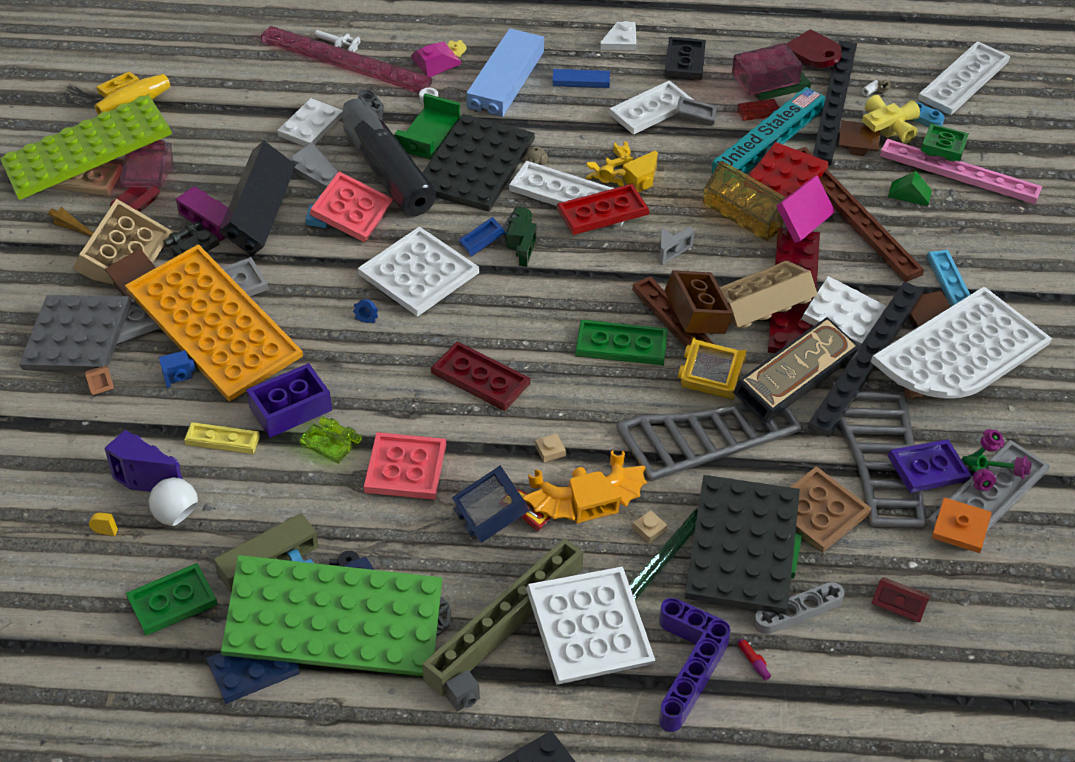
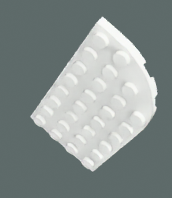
(962, 348)

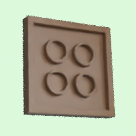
(826, 509)

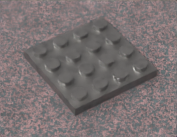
(75, 333)

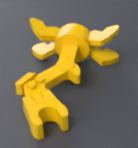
(606, 173)

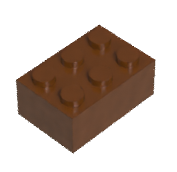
(698, 302)

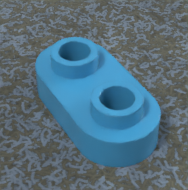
(929, 115)

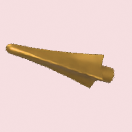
(64, 219)

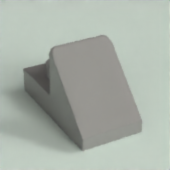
(675, 245)

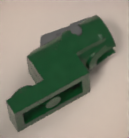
(521, 234)

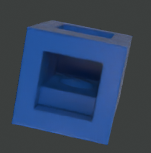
(176, 367)

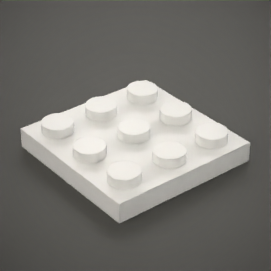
(846, 308)

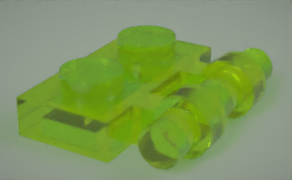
(326, 443)

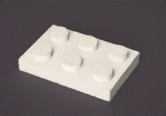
(310, 123)

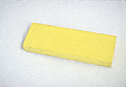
(222, 438)

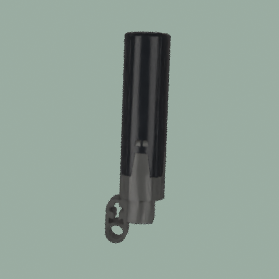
(386, 155)

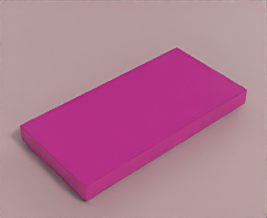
(805, 209)

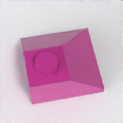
(435, 59)

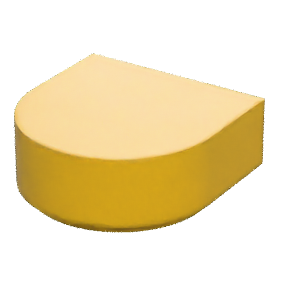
(103, 524)

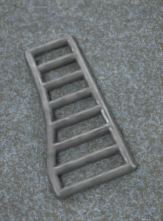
(692, 417)
(863, 466)

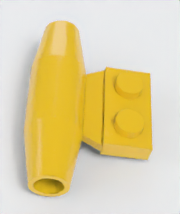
(127, 88)

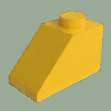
(641, 171)

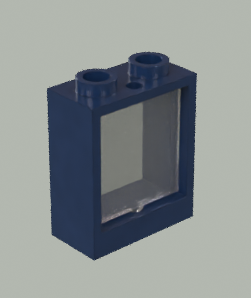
(488, 505)

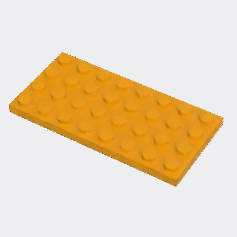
(214, 322)

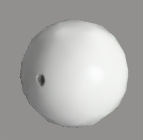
(172, 501)

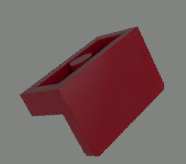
(138, 197)
(901, 599)

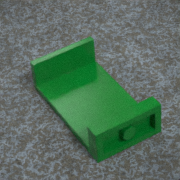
(430, 127)

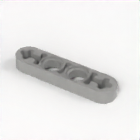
(801, 611)

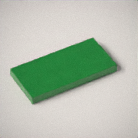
(621, 342)

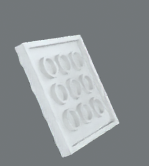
(418, 271)
(590, 625)

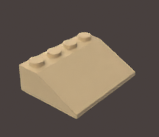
(116, 237)
(768, 292)

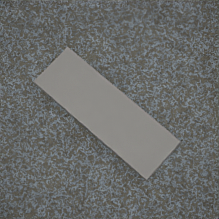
(1007, 488)

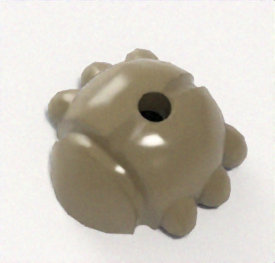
(536, 155)

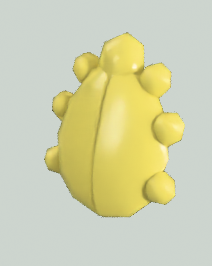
(457, 47)

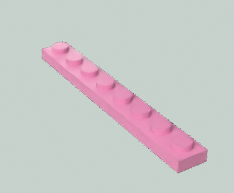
(962, 172)

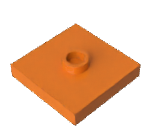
(961, 525)

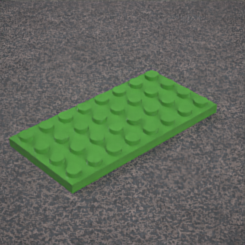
(332, 615)

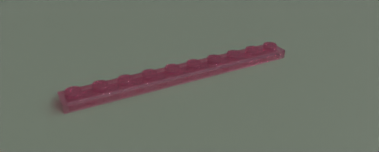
(346, 59)

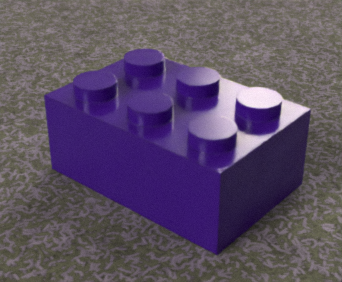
(289, 400)

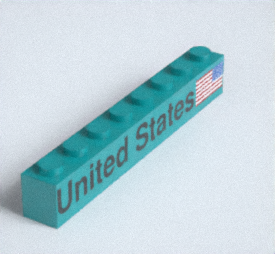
(776, 128)

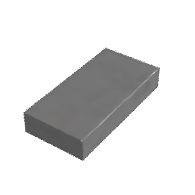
(696, 111)

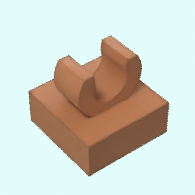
(99, 380)

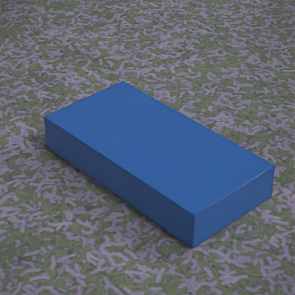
(481, 236)

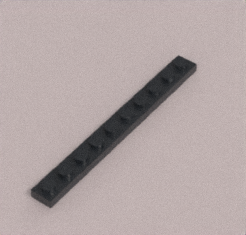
(834, 103)
(860, 366)

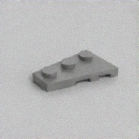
(313, 166)

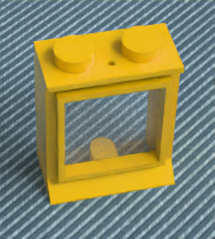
(711, 368)

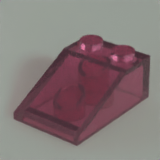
(147, 165)

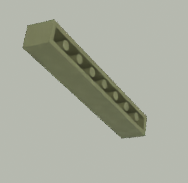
(498, 619)

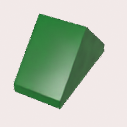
(910, 189)

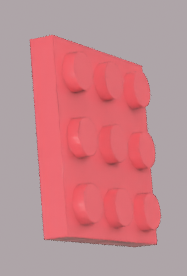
(351, 206)
(405, 466)

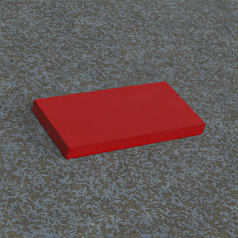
(602, 209)

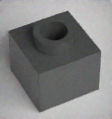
(462, 690)

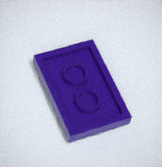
(929, 465)

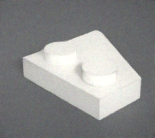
(620, 37)

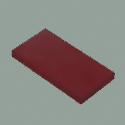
(480, 376)

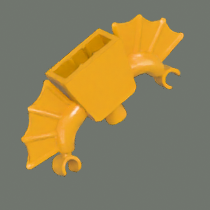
(588, 494)

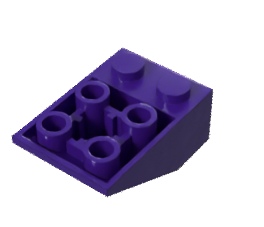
(138, 463)

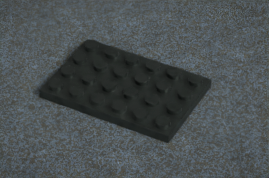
(477, 161)
(743, 544)

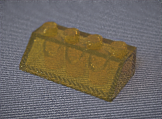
(744, 201)

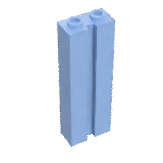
(505, 72)

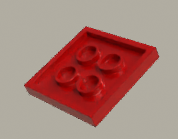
(787, 169)

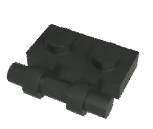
(204, 238)

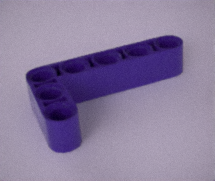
(706, 642)

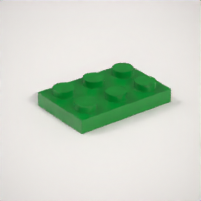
(944, 142)
(171, 599)

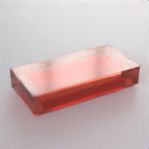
(757, 109)

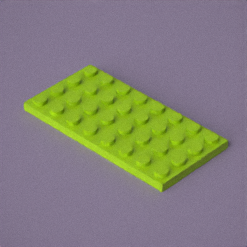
(84, 146)

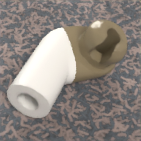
(876, 86)

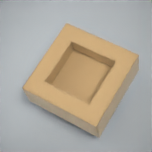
(550, 447)
(650, 526)

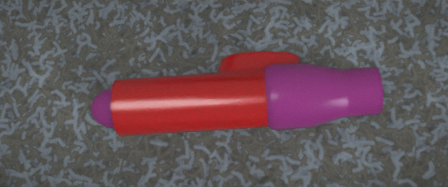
(756, 660)

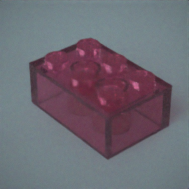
(766, 69)

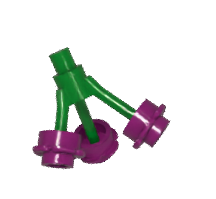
(983, 478)

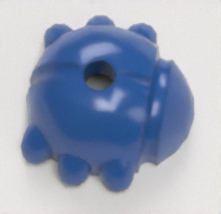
(365, 311)

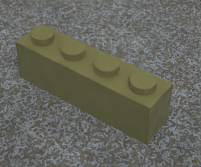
(272, 544)

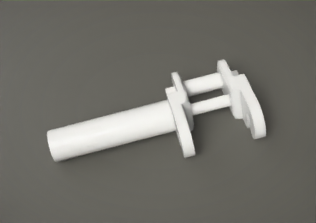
(339, 41)

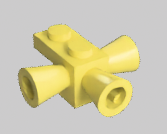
(891, 118)

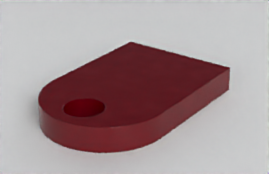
(815, 49)

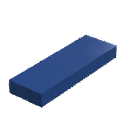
(581, 78)

